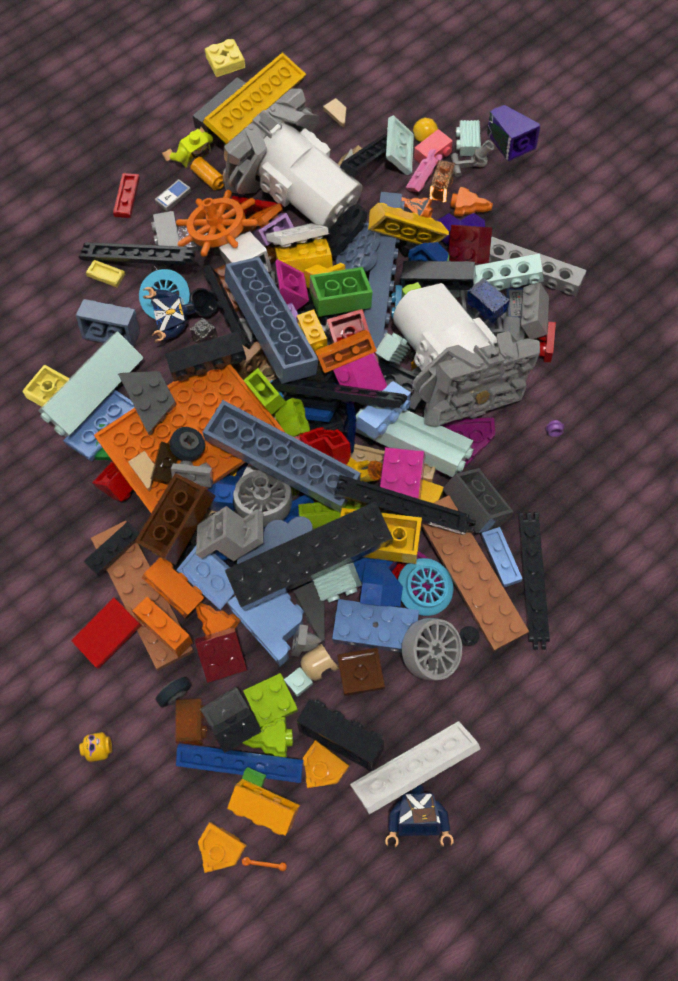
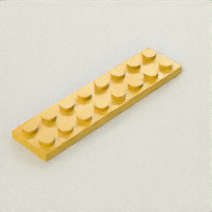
(254, 97)

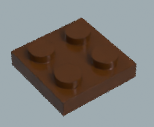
(361, 671)

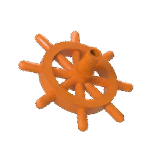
(216, 222)

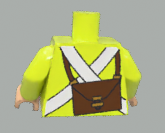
(192, 146)

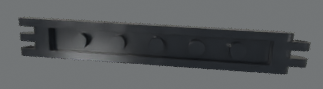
(137, 253)
(343, 393)
(404, 505)
(534, 580)

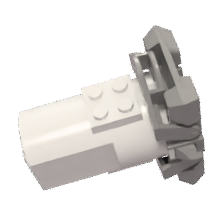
(290, 162)
(460, 358)

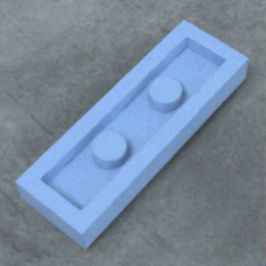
(501, 557)

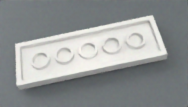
(414, 767)

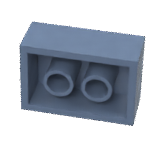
(101, 320)

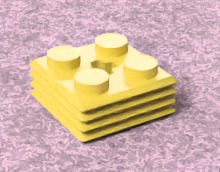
(225, 57)
(45, 379)

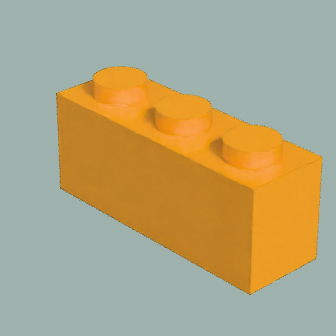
(263, 807)

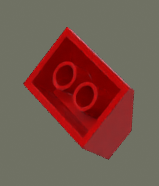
(113, 483)

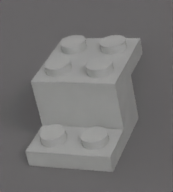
(229, 533)

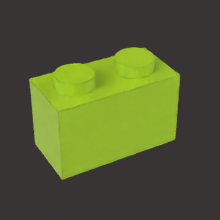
(264, 391)

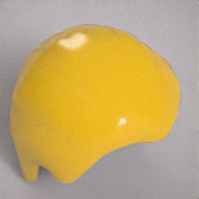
(424, 128)

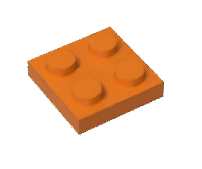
(263, 217)

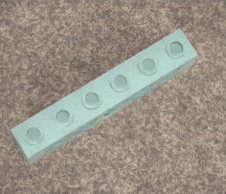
(511, 267)

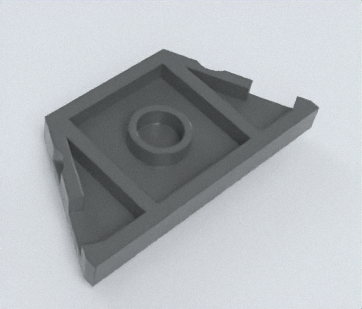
(149, 396)

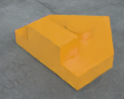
(323, 766)
(219, 848)

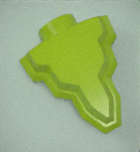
(273, 738)

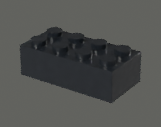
(340, 734)

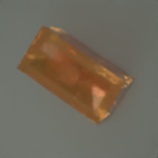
(442, 180)
(190, 722)

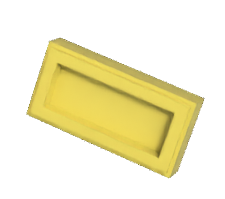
(105, 273)

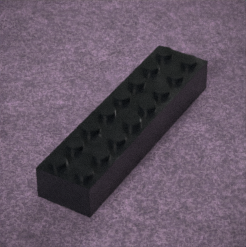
(309, 556)

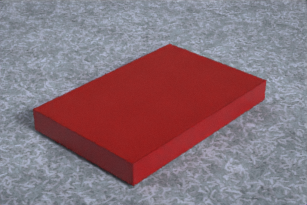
(106, 633)

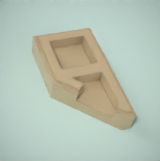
(337, 111)
(143, 468)

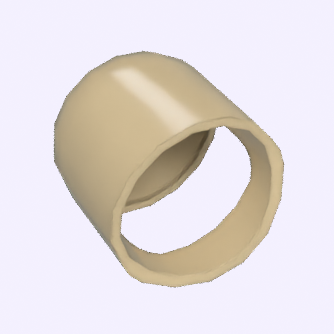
(316, 662)

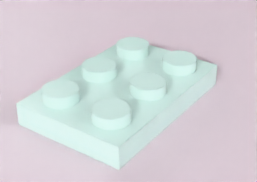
(399, 145)

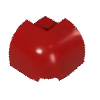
(328, 442)

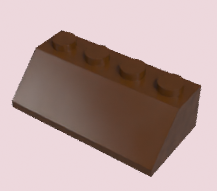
(175, 518)

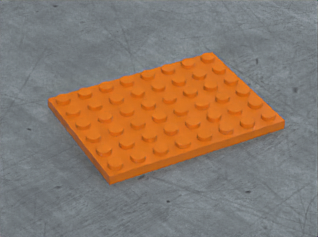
(195, 405)

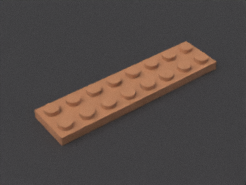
(127, 578)
(476, 583)

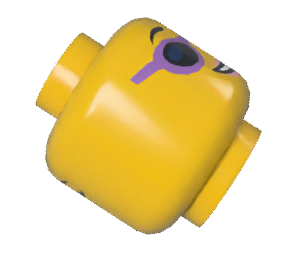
(96, 747)

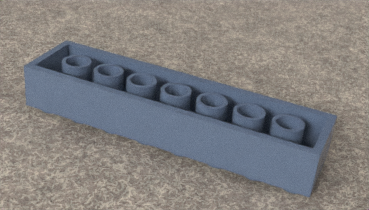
(271, 320)
(278, 454)

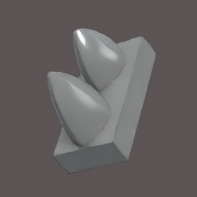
(198, 474)
(303, 641)

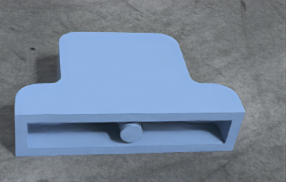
(271, 623)

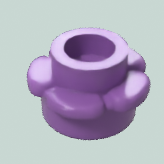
(555, 428)

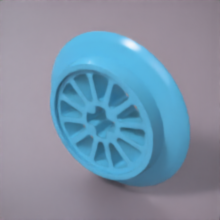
(157, 277)
(412, 601)

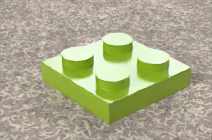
(270, 700)

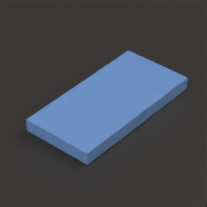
(108, 411)

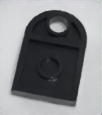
(346, 228)

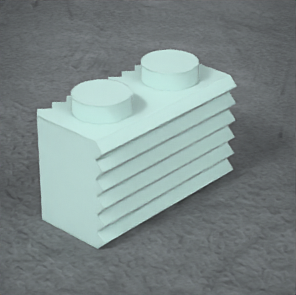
(468, 137)
(393, 348)
(336, 582)

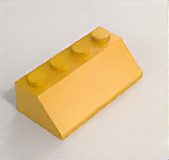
(405, 225)

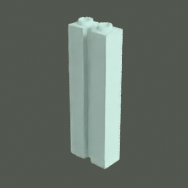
(90, 384)
(442, 447)

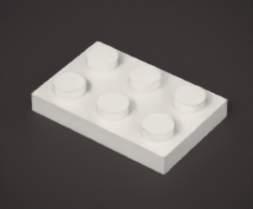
(297, 234)

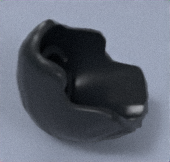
(204, 302)

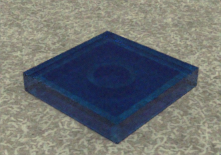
(350, 424)

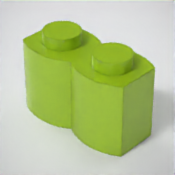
(292, 417)

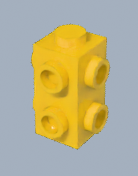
(312, 329)

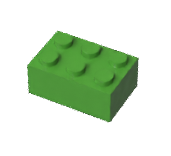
(340, 291)

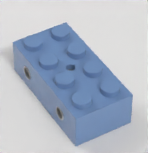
(372, 625)

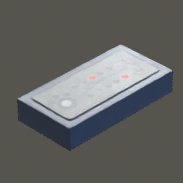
(515, 296)

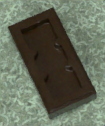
(163, 464)

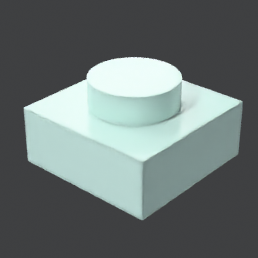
(298, 682)

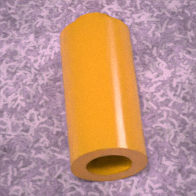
(207, 173)

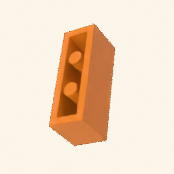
(345, 351)
(173, 587)
(162, 626)

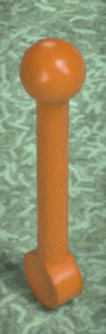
(246, 862)

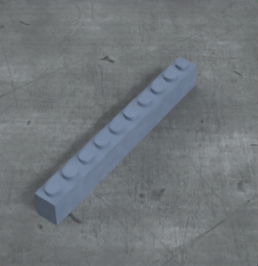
(381, 276)

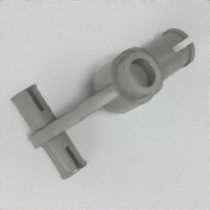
(478, 159)

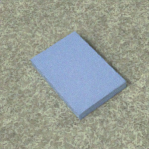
(208, 576)

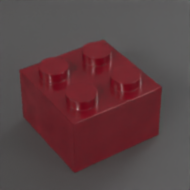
(470, 244)
(220, 654)

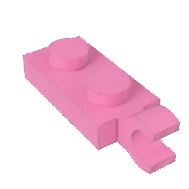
(423, 171)

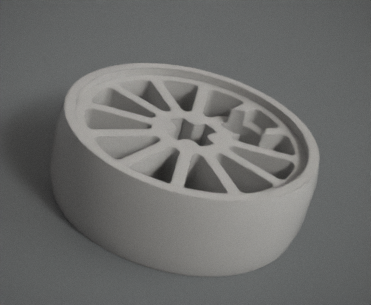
(262, 497)
(432, 649)

